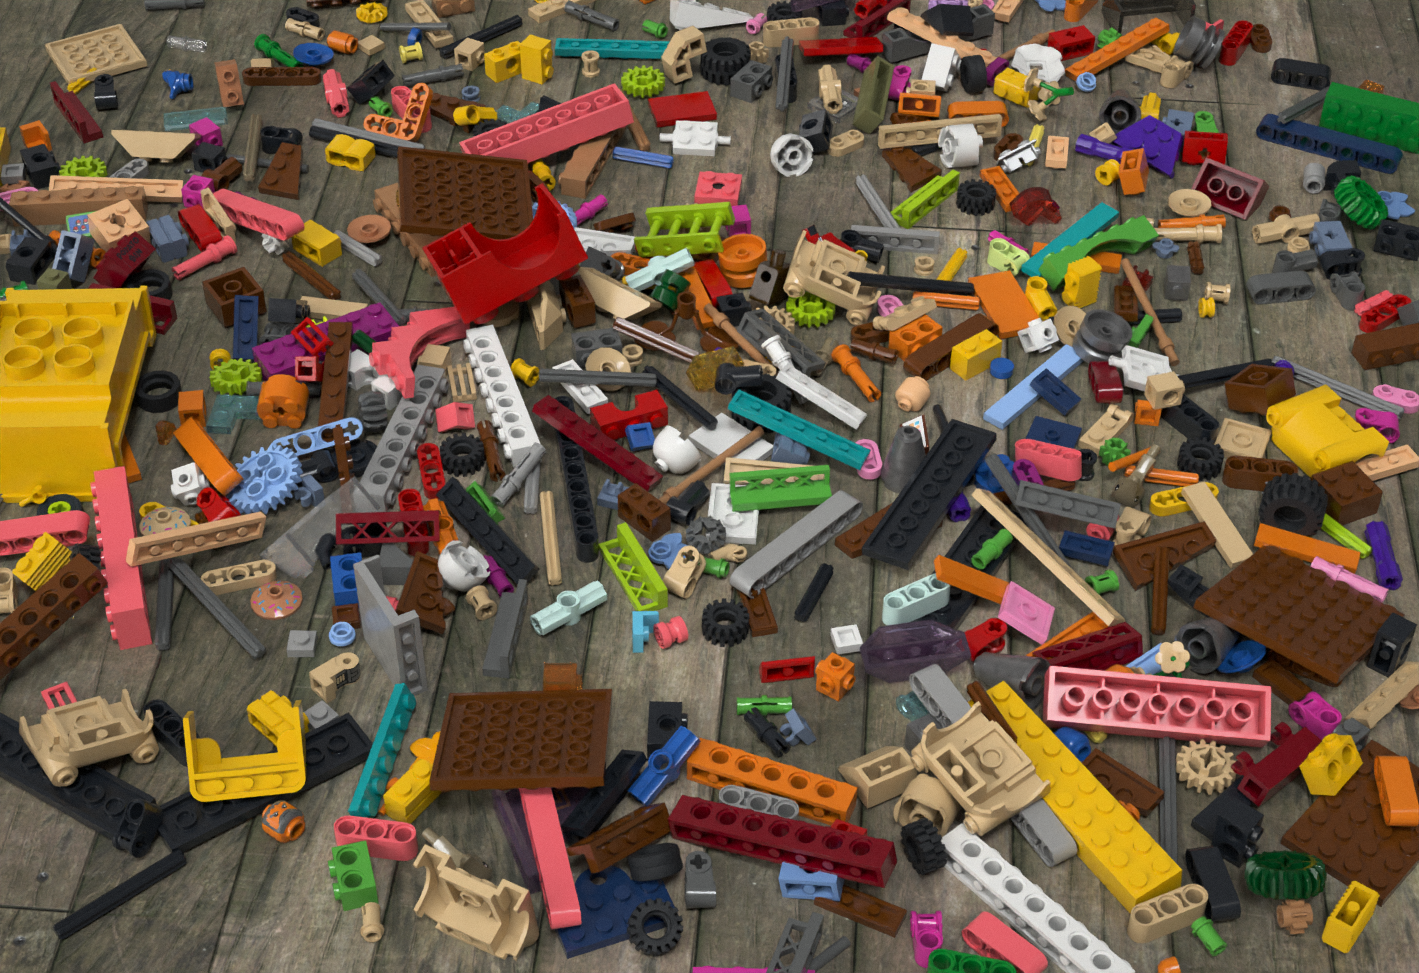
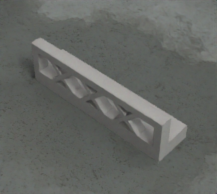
(901, 239)

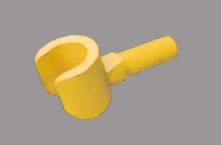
(34, 497)

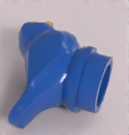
(177, 82)

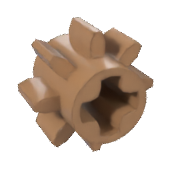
(1294, 915)

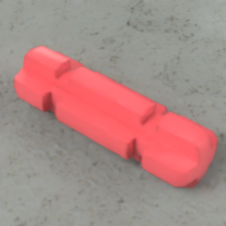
(1371, 302)

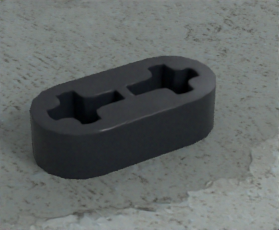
(303, 15)

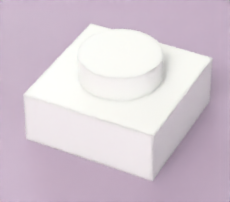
(846, 639)

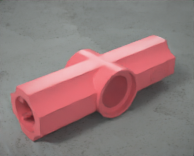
(336, 93)

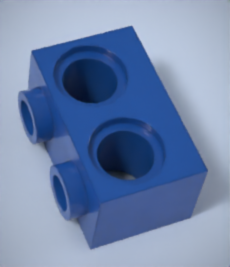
(344, 578)

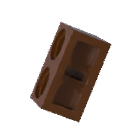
(577, 301)
(644, 512)

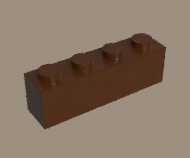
(1387, 346)

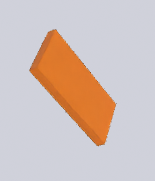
(1003, 302)

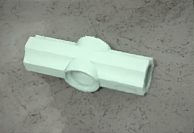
(656, 266)
(568, 608)

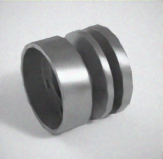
(1197, 41)

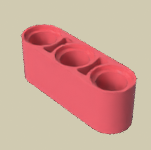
(400, 99)
(1051, 459)
(383, 837)
(998, 941)

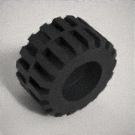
(723, 59)
(771, 392)
(1296, 492)

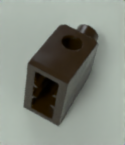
(770, 279)

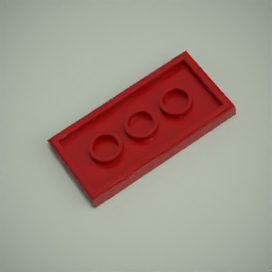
(840, 46)

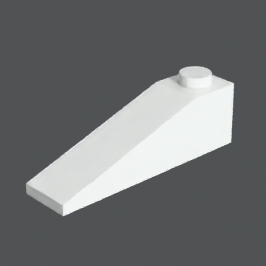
(691, 13)

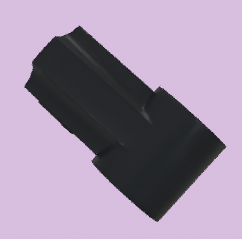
(853, 239)
(732, 377)
(320, 467)
(686, 505)

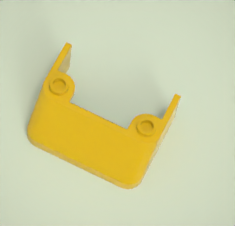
(245, 776)

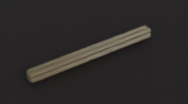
(252, 147)

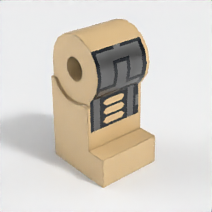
(334, 675)

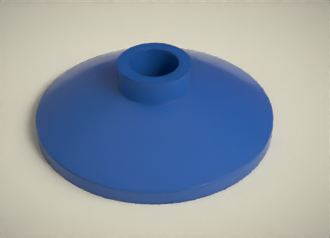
(313, 54)
(1242, 657)

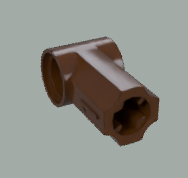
(224, 173)

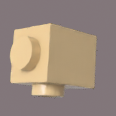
(469, 54)
(436, 356)

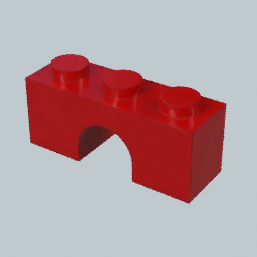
(612, 421)

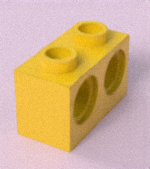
(1331, 764)

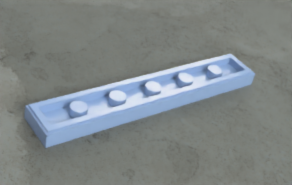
(1023, 395)

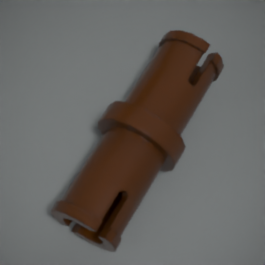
(874, 351)

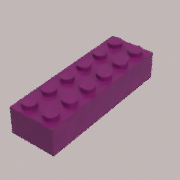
(279, 355)

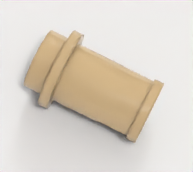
(372, 928)

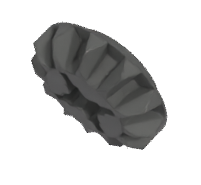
(717, 535)

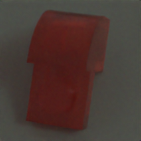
(1035, 202)

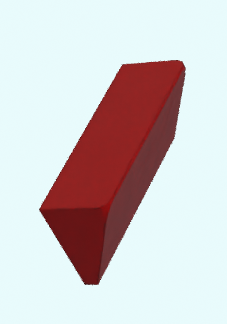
(787, 669)

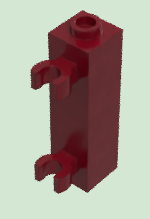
(1279, 767)

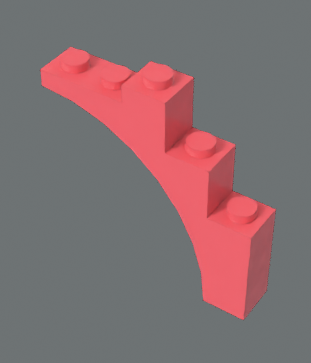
(409, 342)

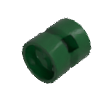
(666, 296)

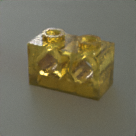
(704, 366)

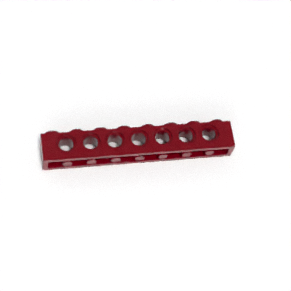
(783, 840)

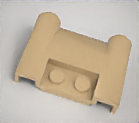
(823, 272)
(88, 734)
(980, 769)
(475, 909)

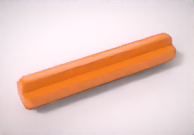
(951, 300)
(1168, 477)

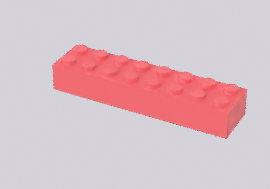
(555, 127)
(125, 583)
(1157, 706)

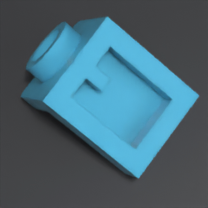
(641, 627)

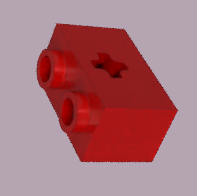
(1072, 42)
(1195, 142)

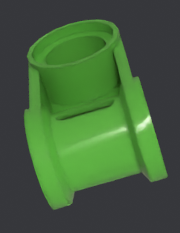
(1204, 122)

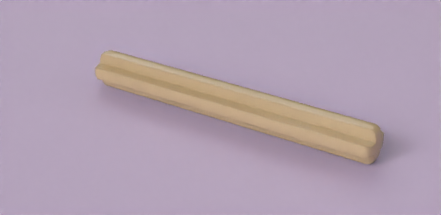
(550, 538)

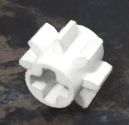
(273, 244)

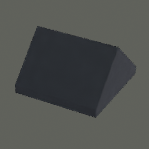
(950, 19)

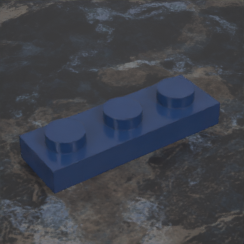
(245, 327)

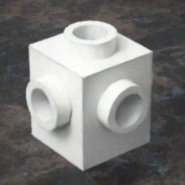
(1038, 335)
(188, 483)

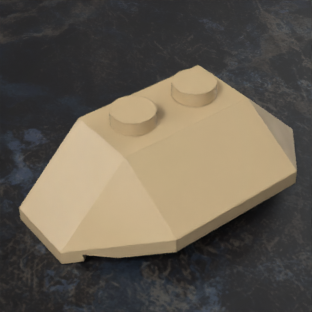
(155, 144)
(617, 297)
(546, 314)

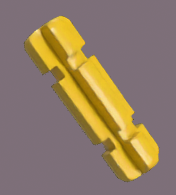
(77, 86)

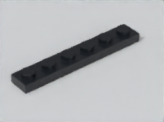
(487, 531)

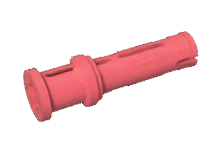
(213, 253)

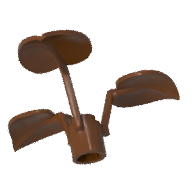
(686, 310)

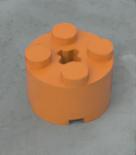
(282, 402)

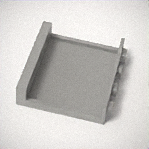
(391, 637)

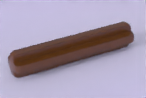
(988, 708)

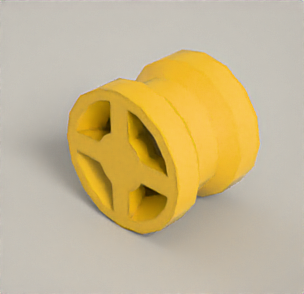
(1108, 172)

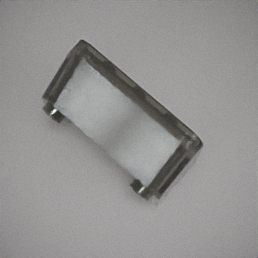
(1116, 9)

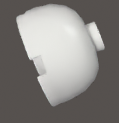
(791, 154)
(674, 452)
(462, 567)

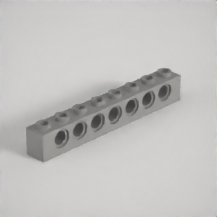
(403, 436)

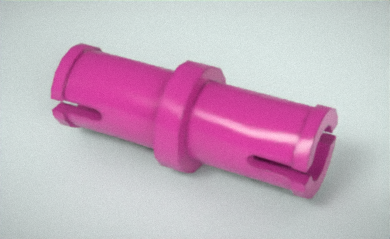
(588, 210)

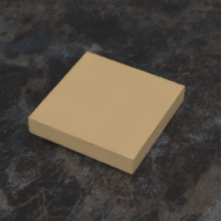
(1242, 439)

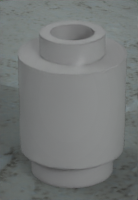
(1314, 178)

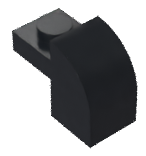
(1338, 171)

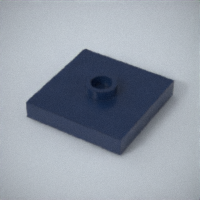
(1054, 432)

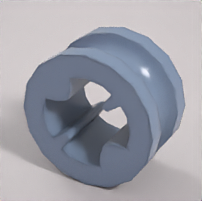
(471, 93)

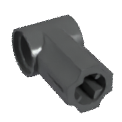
(1300, 261)

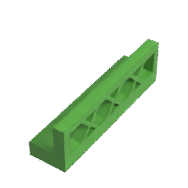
(779, 492)

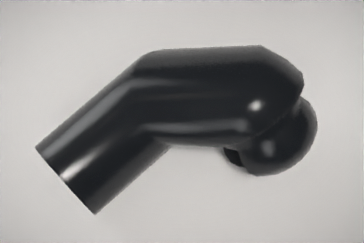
(323, 549)

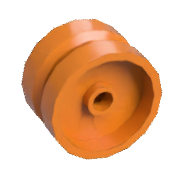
(741, 259)

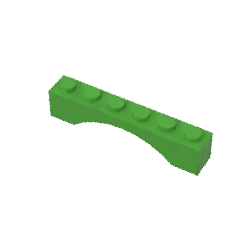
(1129, 237)

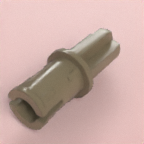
(825, 354)

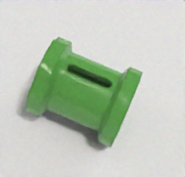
(1104, 582)

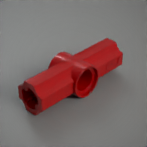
(866, 7)

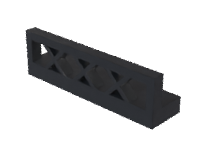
(602, 800)

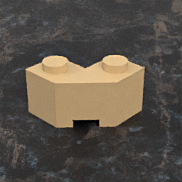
(682, 47)

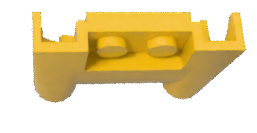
(1321, 433)

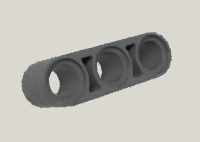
(1280, 287)

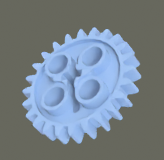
(266, 481)

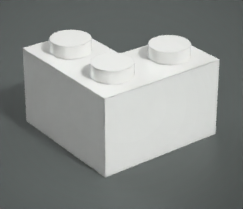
(942, 66)

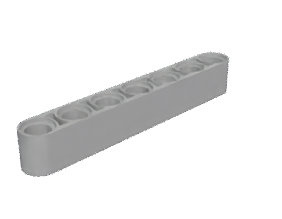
(796, 543)

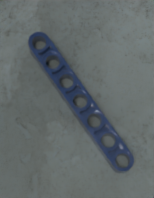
(1338, 144)

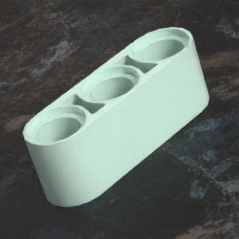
(915, 600)

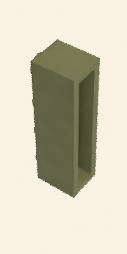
(873, 95)

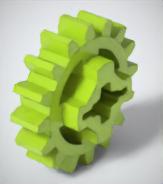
(643, 81)
(84, 167)
(810, 309)
(232, 376)

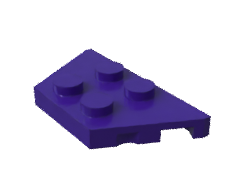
(1158, 140)

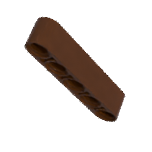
(936, 355)

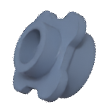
(1165, 248)

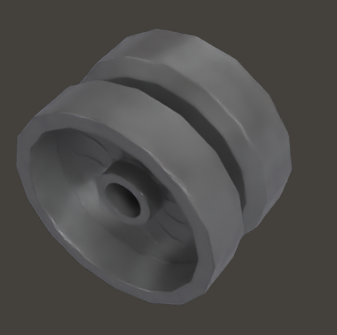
(1101, 336)

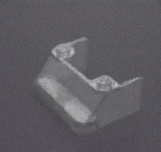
(295, 548)

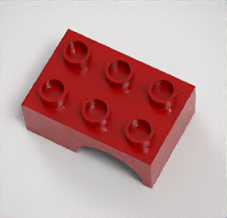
(490, 272)

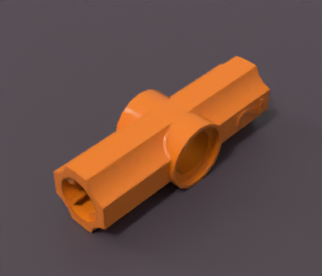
(447, 530)

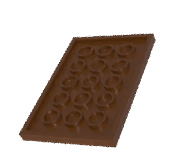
(1352, 833)

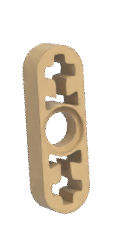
(255, 568)

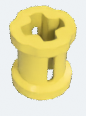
(411, 52)

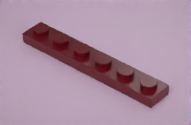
(597, 443)

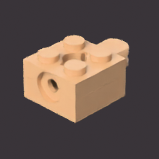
(109, 229)

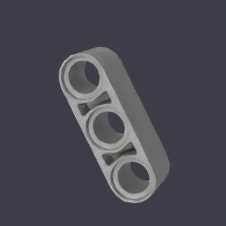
(759, 801)

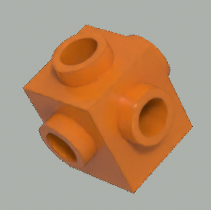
(835, 676)

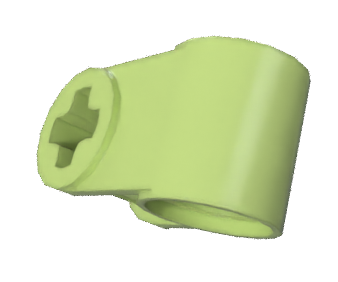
(1005, 256)

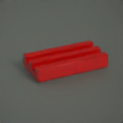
(320, 346)

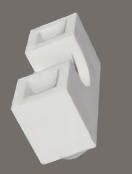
(363, 374)

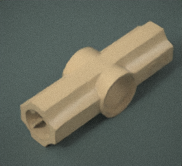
(830, 89)
(1284, 228)

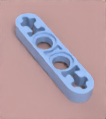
(315, 435)

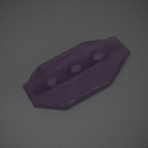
(906, 648)

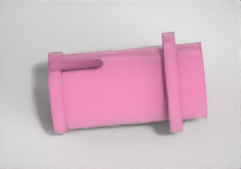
(754, 25)

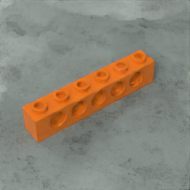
(816, 795)

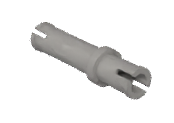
(512, 482)

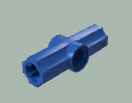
(652, 778)

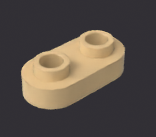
(846, 143)

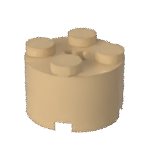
(927, 799)

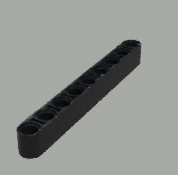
(577, 493)

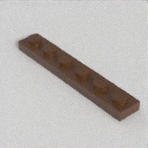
(335, 377)

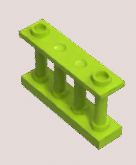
(685, 216)

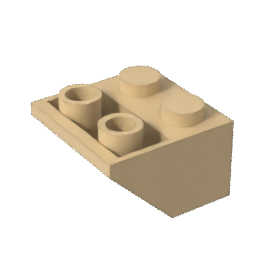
(880, 774)

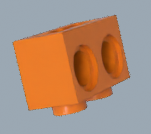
(914, 335)

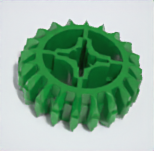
(1361, 202)

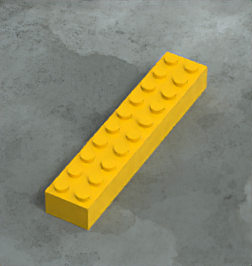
(1104, 832)

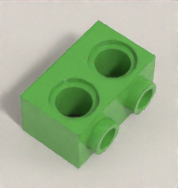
(354, 875)

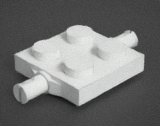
(695, 138)
(1138, 365)

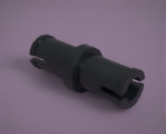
(767, 732)

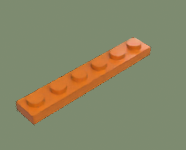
(1119, 48)

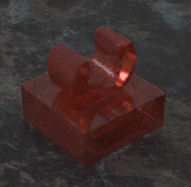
(1144, 278)

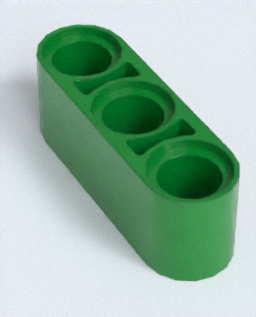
(961, 962)

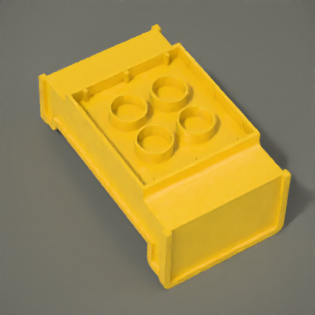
(67, 385)

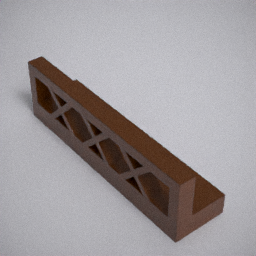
(622, 837)

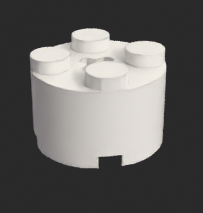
(959, 145)

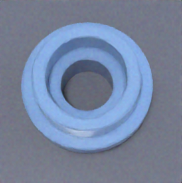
(1086, 82)
(342, 634)

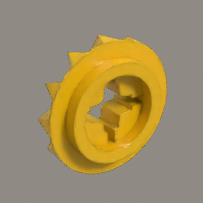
(371, 12)

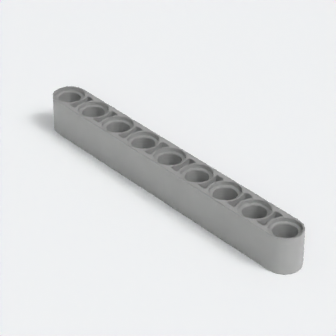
(1036, 821)

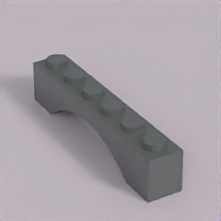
(903, 44)

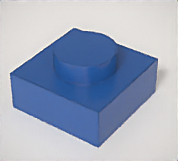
(640, 436)

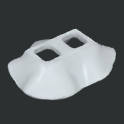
(1041, 56)

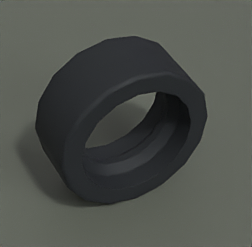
(152, 278)
(155, 380)

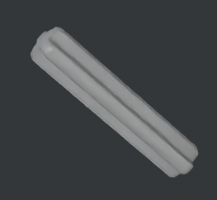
(359, 249)
(532, 490)

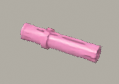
(1357, 582)

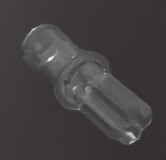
(186, 43)

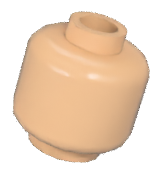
(913, 394)

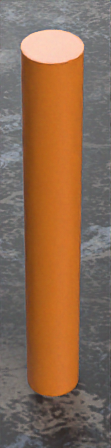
(1127, 461)

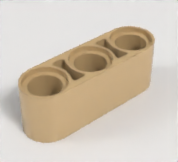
(796, 29)
(1167, 913)

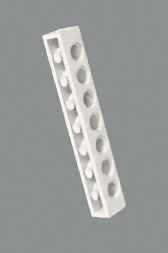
(501, 392)
(1027, 906)

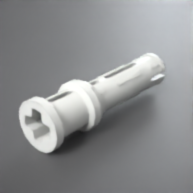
(781, 359)

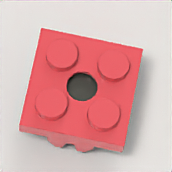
(718, 188)

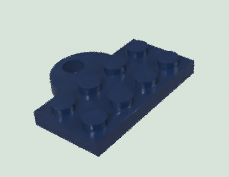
(607, 910)

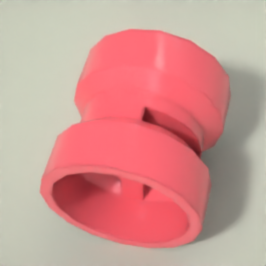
(670, 632)

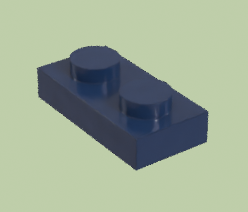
(1055, 392)
(1086, 548)

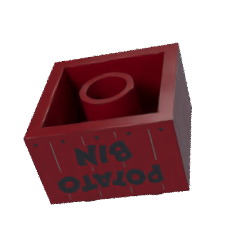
(123, 260)

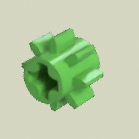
(1107, 37)
(1113, 450)

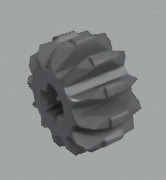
(372, 411)

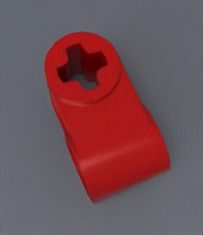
(215, 506)
(986, 637)

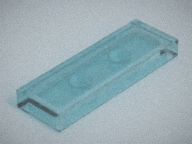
(182, 119)

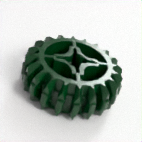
(1285, 875)

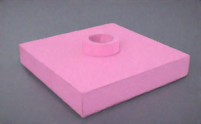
(1026, 612)

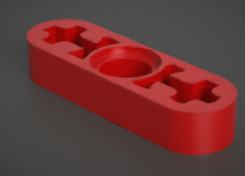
(1381, 321)
(434, 463)

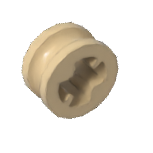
(924, 265)
(633, 354)

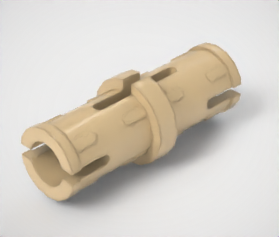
(305, 29)

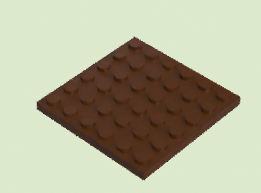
(452, 188)
(1297, 612)
(523, 740)

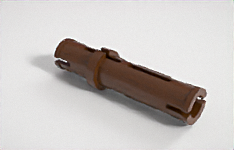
(491, 450)

